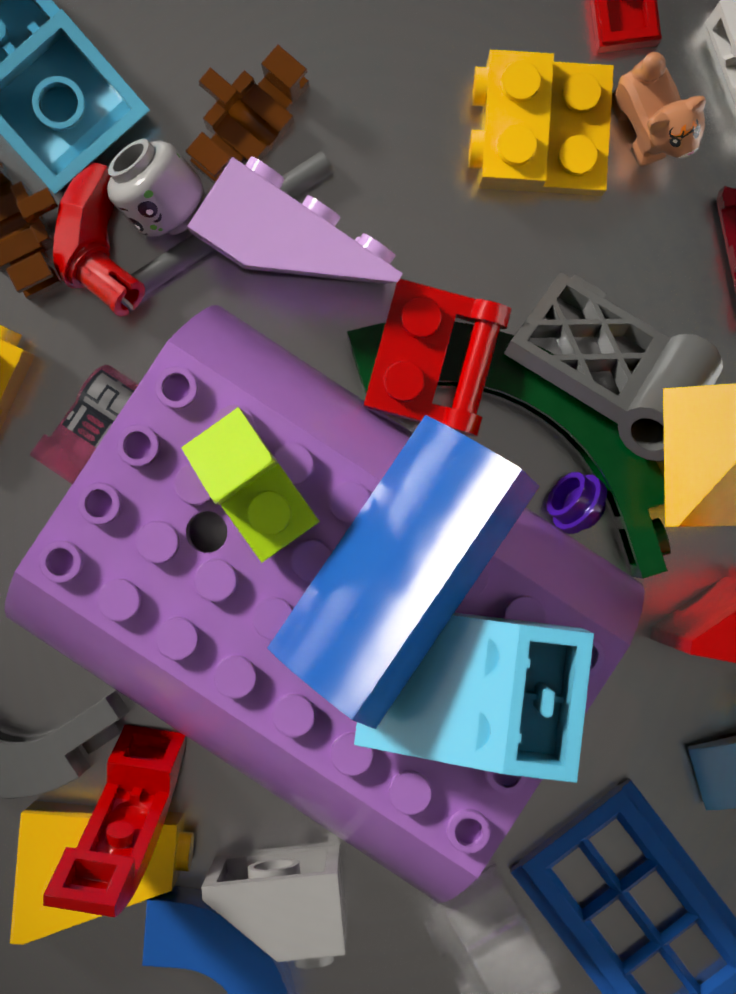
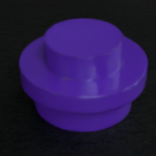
(577, 502)

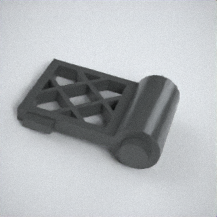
(666, 363)

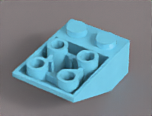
(494, 699)

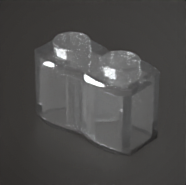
(491, 940)

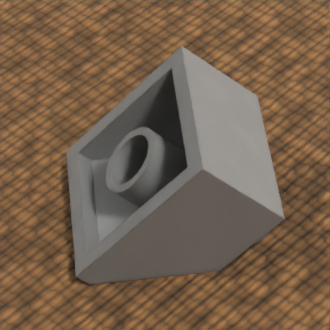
(284, 902)

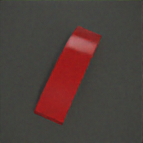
(124, 826)

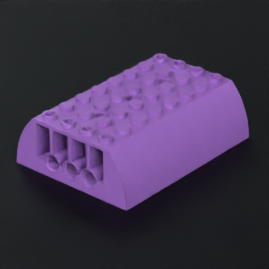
(192, 628)

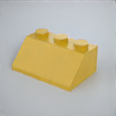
(700, 455)

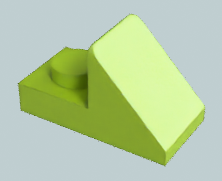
(249, 485)

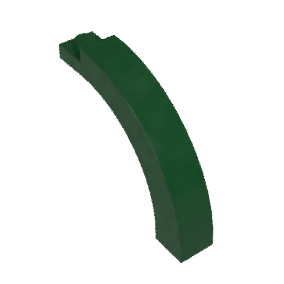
(630, 480)

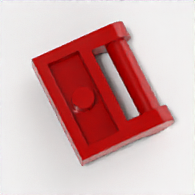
(415, 351)

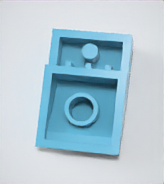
(58, 92)

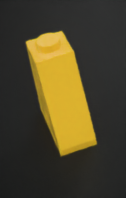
(45, 834)

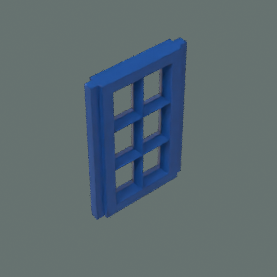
(664, 856)

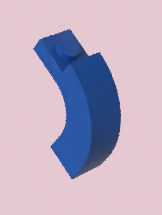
(194, 937)

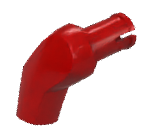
(84, 246)

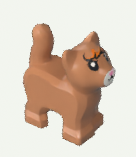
(657, 113)

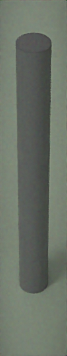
(193, 249)

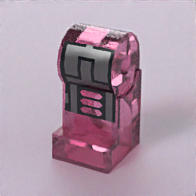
(85, 423)

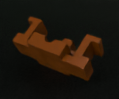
(247, 115)
(26, 237)

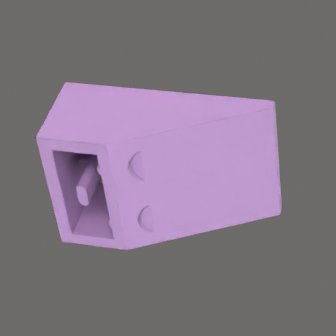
(272, 232)

